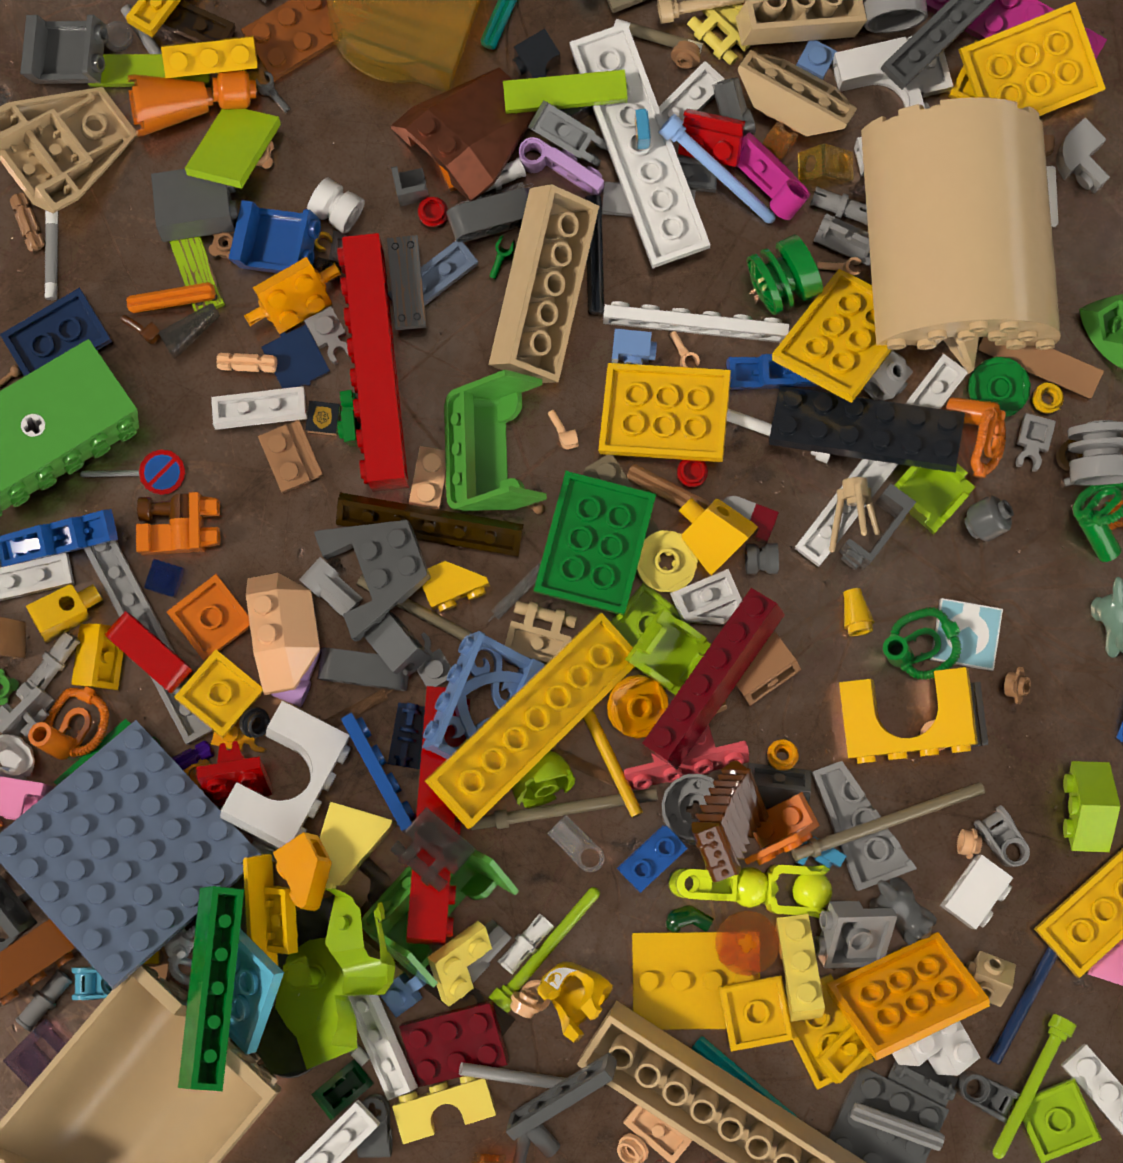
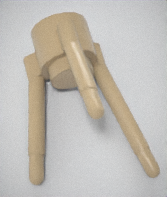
(857, 494)

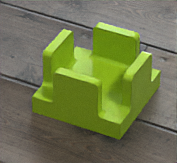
(935, 493)
(668, 651)

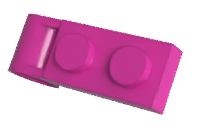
(772, 177)

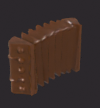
(728, 821)

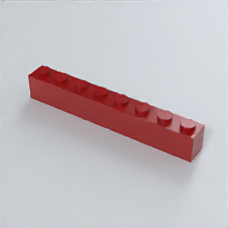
(427, 906)

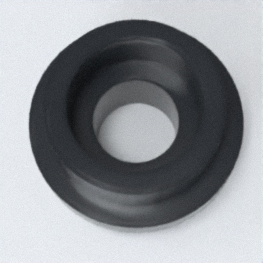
(260, 725)

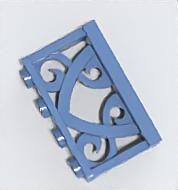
(458, 687)

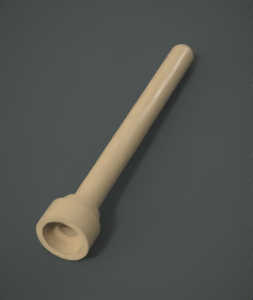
(671, 9)

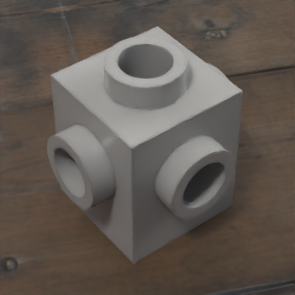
(889, 378)

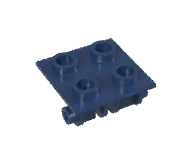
(407, 736)

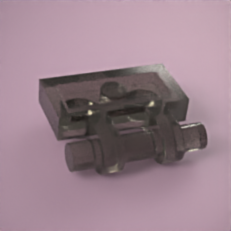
(440, 842)

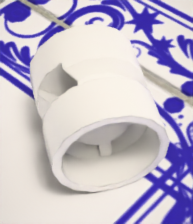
(339, 207)

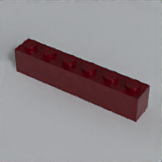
(713, 678)

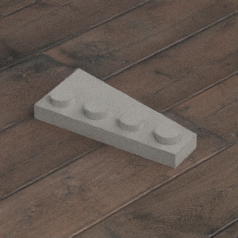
(869, 857)

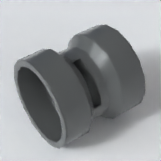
(762, 558)

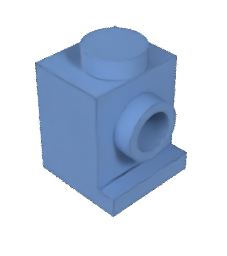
(633, 347)

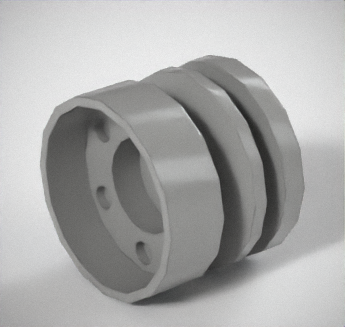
(894, 15)
(1102, 453)
(680, 797)

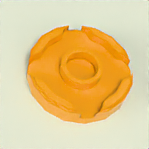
(636, 705)

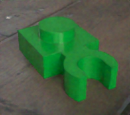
(349, 424)

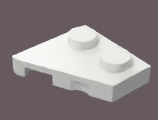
(708, 600)

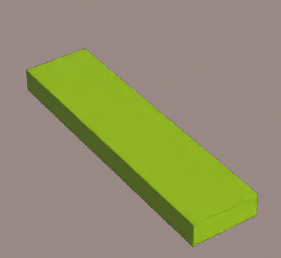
(121, 65)
(565, 91)

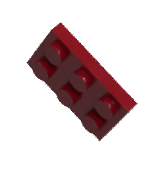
(446, 1039)

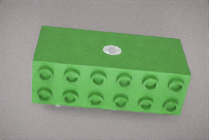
(59, 421)

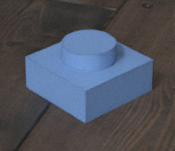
(816, 58)

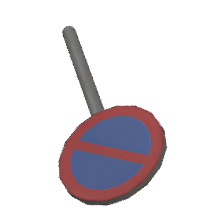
(159, 472)

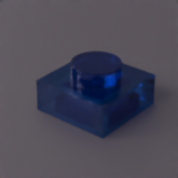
(164, 578)

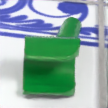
(500, 257)

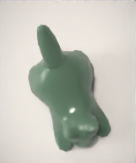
(1110, 612)

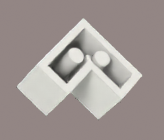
(947, 1050)

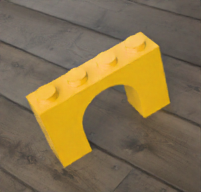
(952, 727)

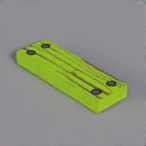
(196, 267)

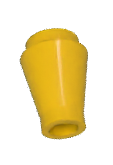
(857, 615)

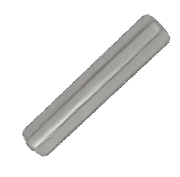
(897, 1126)

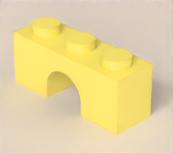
(800, 967)
(415, 1112)

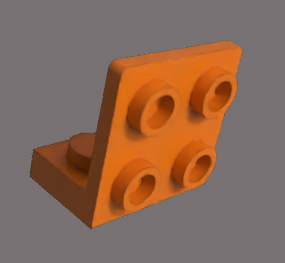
(784, 830)

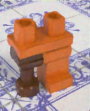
(186, 527)

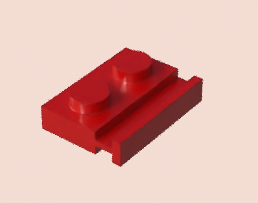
(716, 134)

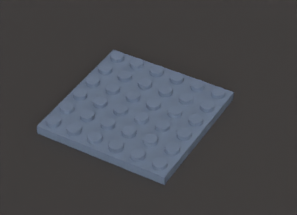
(123, 853)

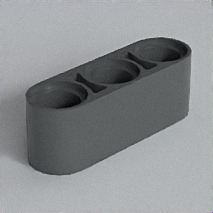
(488, 215)
(359, 669)

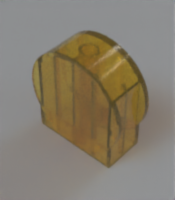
(403, 37)

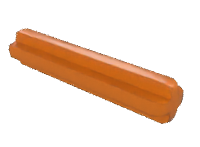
(170, 297)

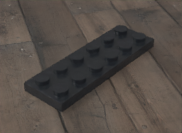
(867, 429)

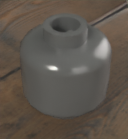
(989, 518)

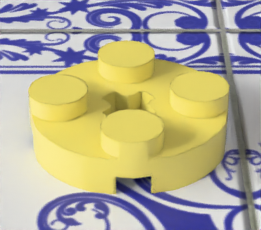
(661, 578)

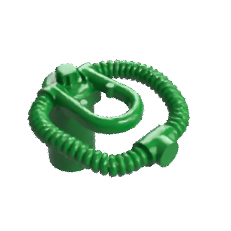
(1095, 522)
(900, 654)

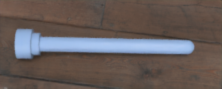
(675, 131)

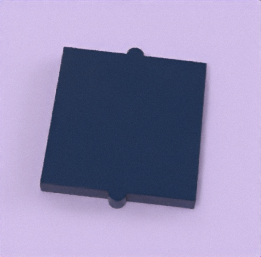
(297, 358)

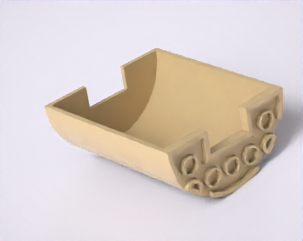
(960, 225)
(118, 1093)

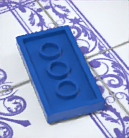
(374, 760)

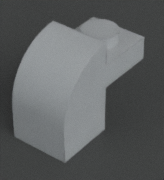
(1076, 153)

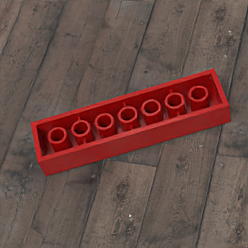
(375, 362)

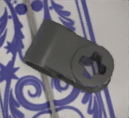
(990, 1097)
(380, 1141)

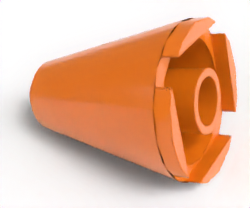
(166, 101)

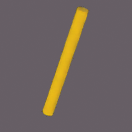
(612, 764)

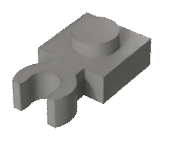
(327, 331)
(1035, 436)
(436, 669)

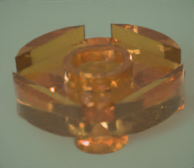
(761, 932)

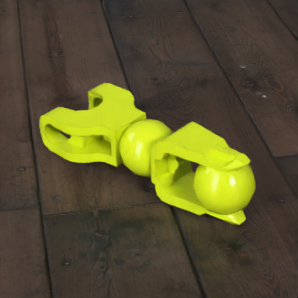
(753, 887)

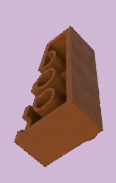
(31, 957)

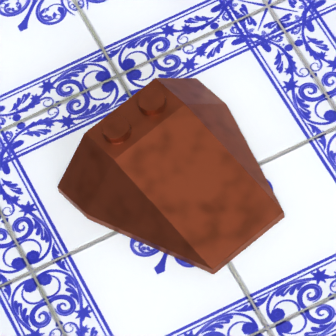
(467, 131)

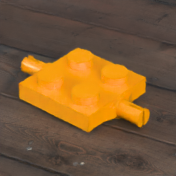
(292, 295)

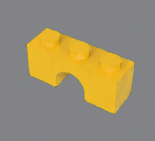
(209, 57)

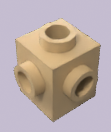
(993, 976)

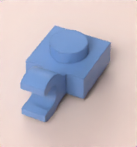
(403, 993)

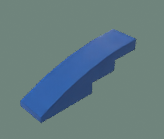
(762, 374)
(57, 537)

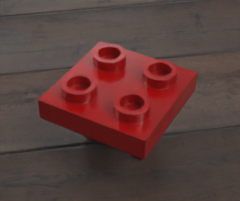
(232, 767)

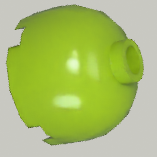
(544, 780)

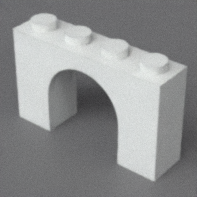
(862, 67)
(321, 749)

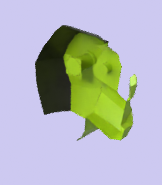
(324, 973)

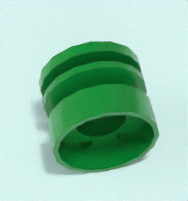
(788, 273)

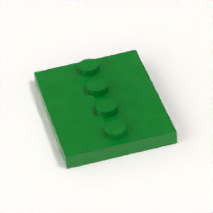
(594, 543)

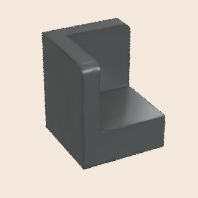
(410, 186)

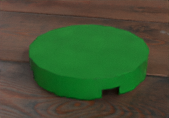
(1000, 382)

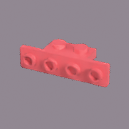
(701, 759)

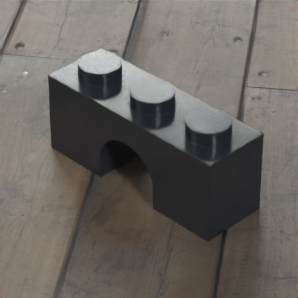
(539, 56)

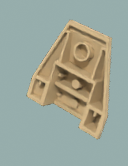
(61, 144)

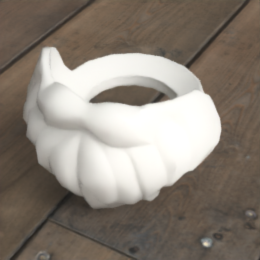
(17, 755)

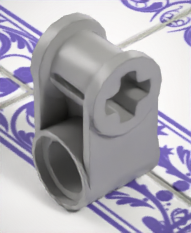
(1002, 836)

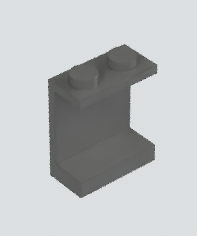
(894, 503)

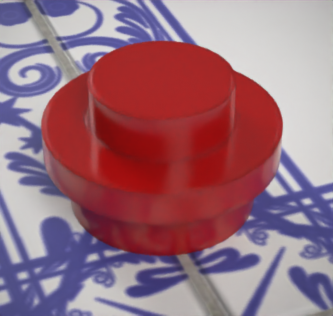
(432, 212)
(692, 472)

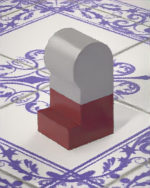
(761, 516)

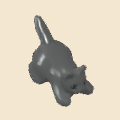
(912, 919)

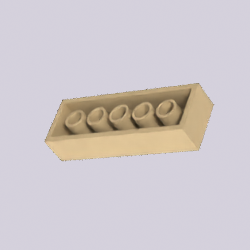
(544, 283)

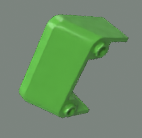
(478, 444)
(474, 879)

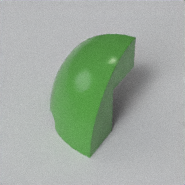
(1105, 326)

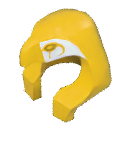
(575, 995)

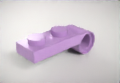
(563, 163)

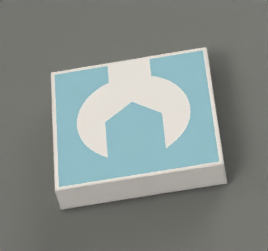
(978, 633)

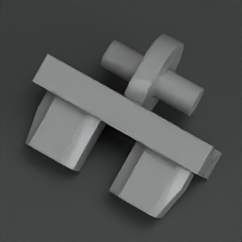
(27, 713)

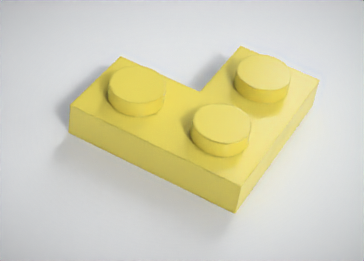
(452, 959)

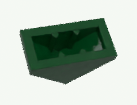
(342, 1089)

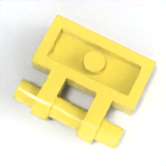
(725, 19)

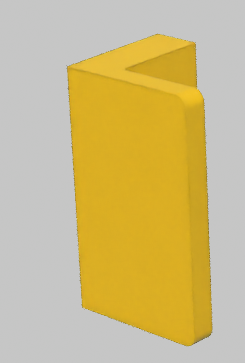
(96, 659)

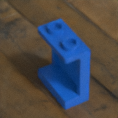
(273, 238)
(652, 858)

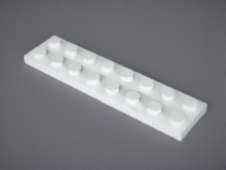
(648, 176)

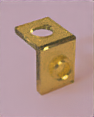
(830, 162)

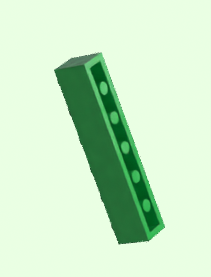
(211, 989)

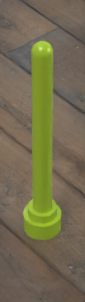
(502, 996)
(1059, 1031)

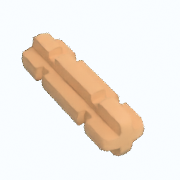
(246, 362)

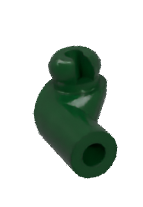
(688, 915)

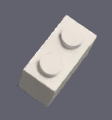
(977, 892)

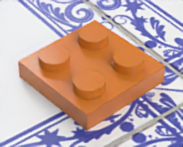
(210, 617)

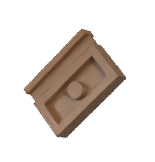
(290, 456)

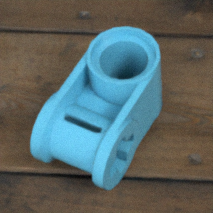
(89, 984)

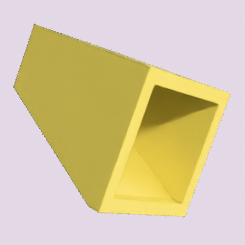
(350, 839)

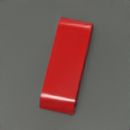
(148, 652)

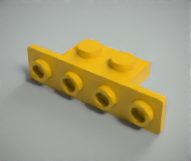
(268, 909)

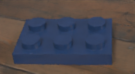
(55, 332)

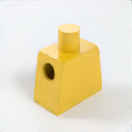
(714, 532)
(49, 613)

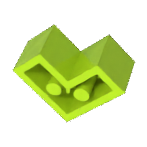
(1091, 806)

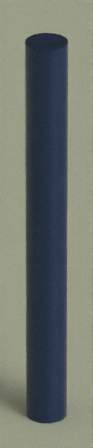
(1023, 1006)

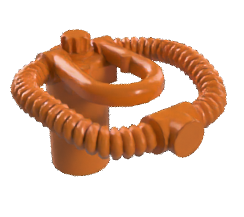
(991, 423)
(59, 744)

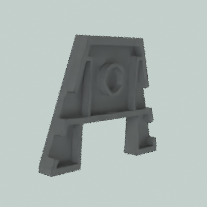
(389, 564)

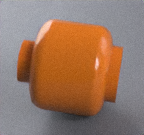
(233, 89)

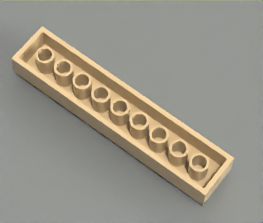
(702, 1097)

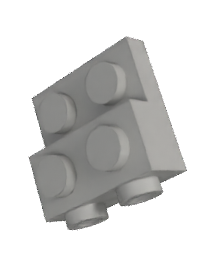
(853, 934)

